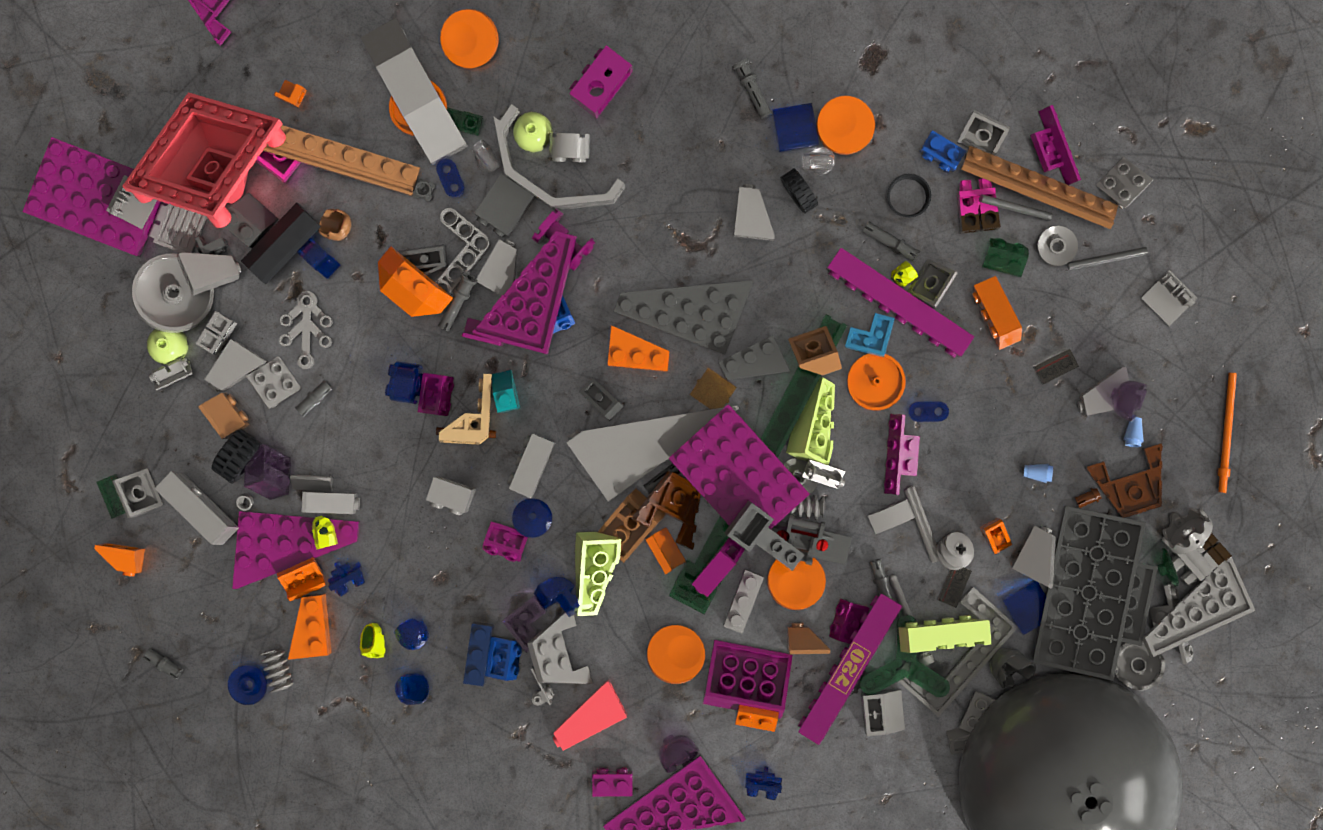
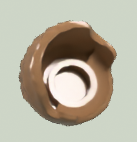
(335, 224)

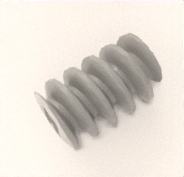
(810, 507)
(277, 670)

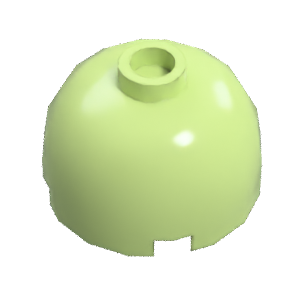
(532, 131)
(166, 346)

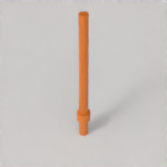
(1224, 471)

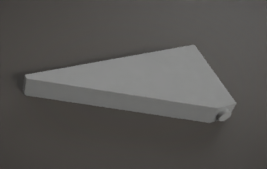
(627, 452)

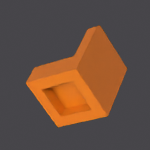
(291, 93)

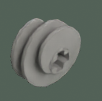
(955, 551)

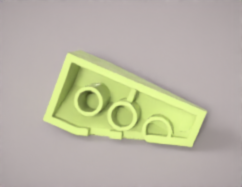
(812, 430)

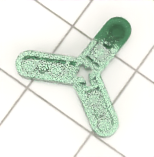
(917, 673)

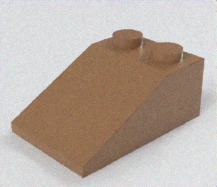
(622, 526)

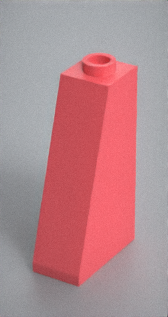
(592, 716)

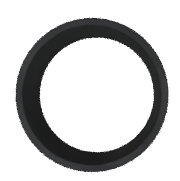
(920, 180)

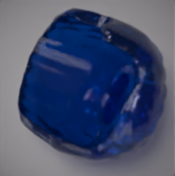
(412, 634)
(412, 689)

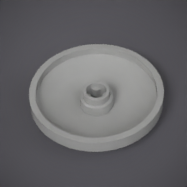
(165, 298)

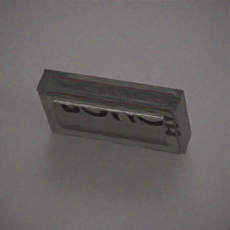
(1056, 366)
(954, 586)

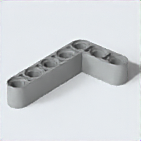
(471, 248)

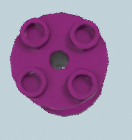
(551, 225)

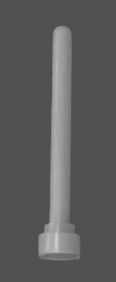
(924, 657)

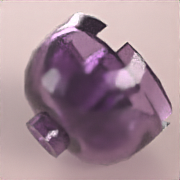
(1128, 399)
(677, 751)

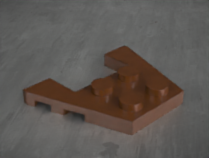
(1136, 491)
(677, 499)

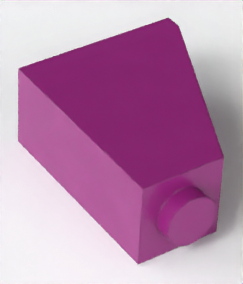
(718, 567)

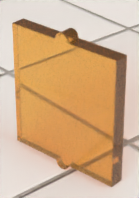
(712, 390)

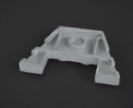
(551, 657)

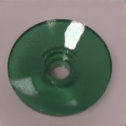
(1167, 567)

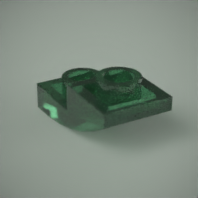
(466, 121)

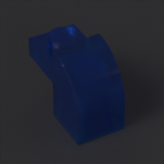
(318, 258)
(558, 590)

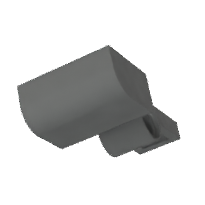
(752, 528)

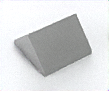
(983, 133)
(932, 283)
(137, 493)

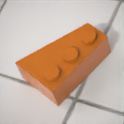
(997, 312)
(635, 353)
(311, 630)

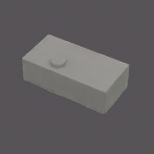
(196, 508)

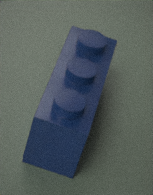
(478, 653)

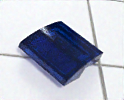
(795, 127)
(1027, 606)

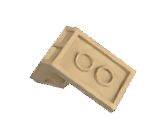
(461, 430)

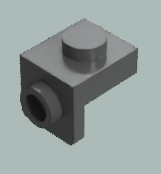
(215, 247)

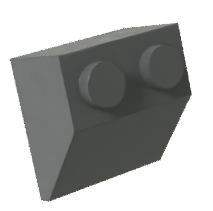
(250, 220)

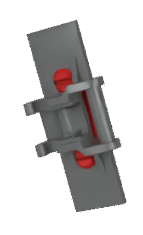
(821, 545)

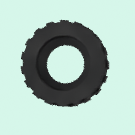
(799, 190)

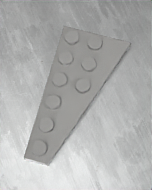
(1207, 606)

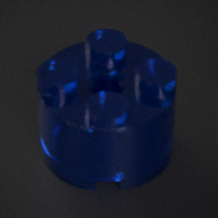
(404, 382)

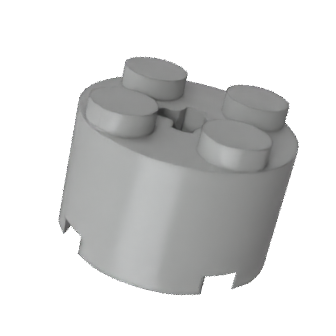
(569, 146)

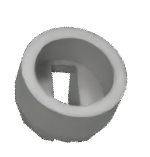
(241, 500)

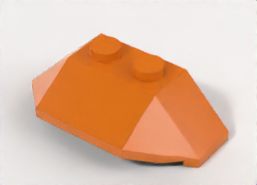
(410, 286)

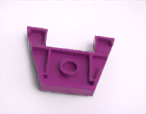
(208, 11)

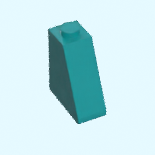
(505, 392)

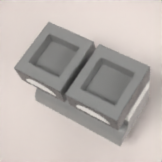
(216, 336)

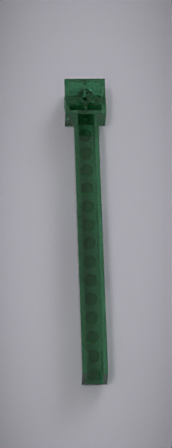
(774, 437)

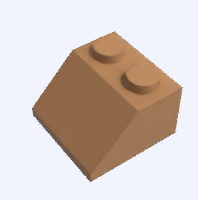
(224, 415)

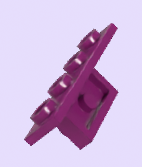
(1053, 147)
(901, 454)

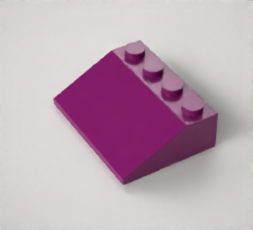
(747, 677)

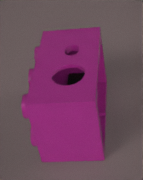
(606, 72)

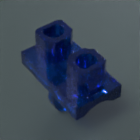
(344, 574)
(765, 782)

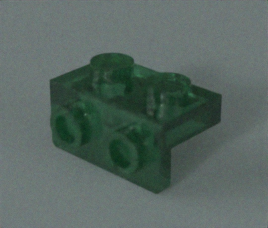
(1006, 257)

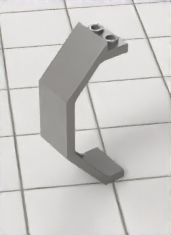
(413, 91)
(503, 126)

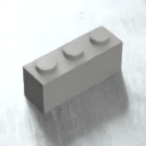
(530, 465)
(743, 601)

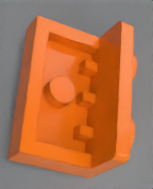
(301, 579)
(756, 718)

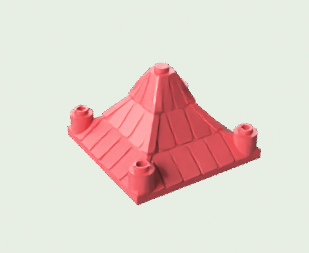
(204, 157)

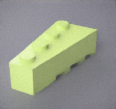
(944, 634)

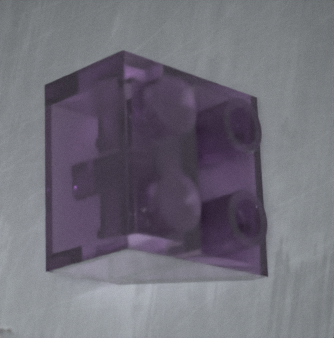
(268, 473)

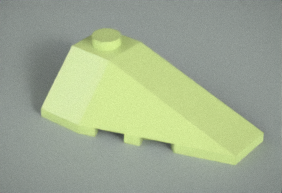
(594, 563)

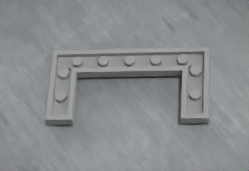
(974, 660)

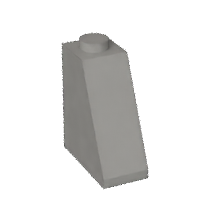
(751, 215)
(499, 268)
(208, 270)
(233, 366)
(1098, 397)
(330, 502)
(1038, 556)

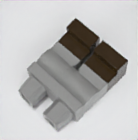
(1201, 561)

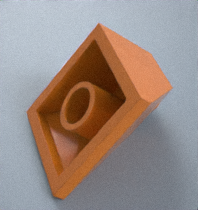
(122, 557)

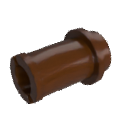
(1088, 497)

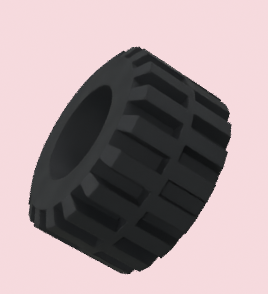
(235, 456)

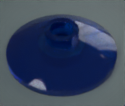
(527, 526)
(238, 685)

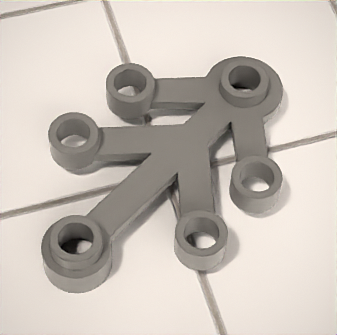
(306, 326)

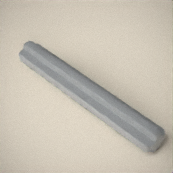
(922, 523)

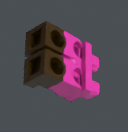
(970, 206)

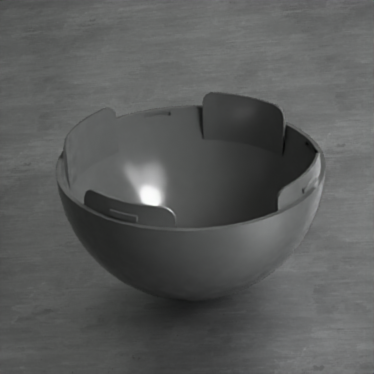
(1067, 741)

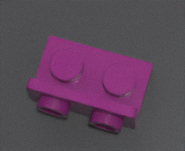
(435, 394)
(504, 542)
(847, 620)
(612, 783)

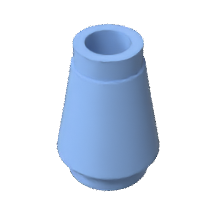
(1134, 433)
(1039, 472)

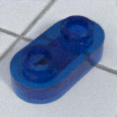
(451, 178)
(928, 411)

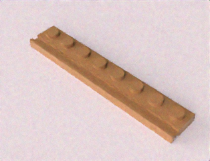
(347, 161)
(1039, 187)

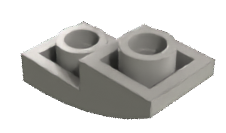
(891, 516)

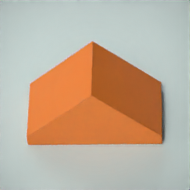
(996, 535)

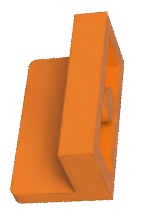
(665, 550)

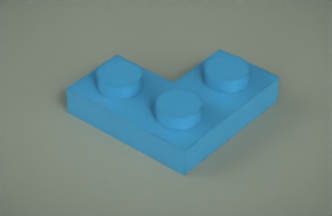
(876, 340)

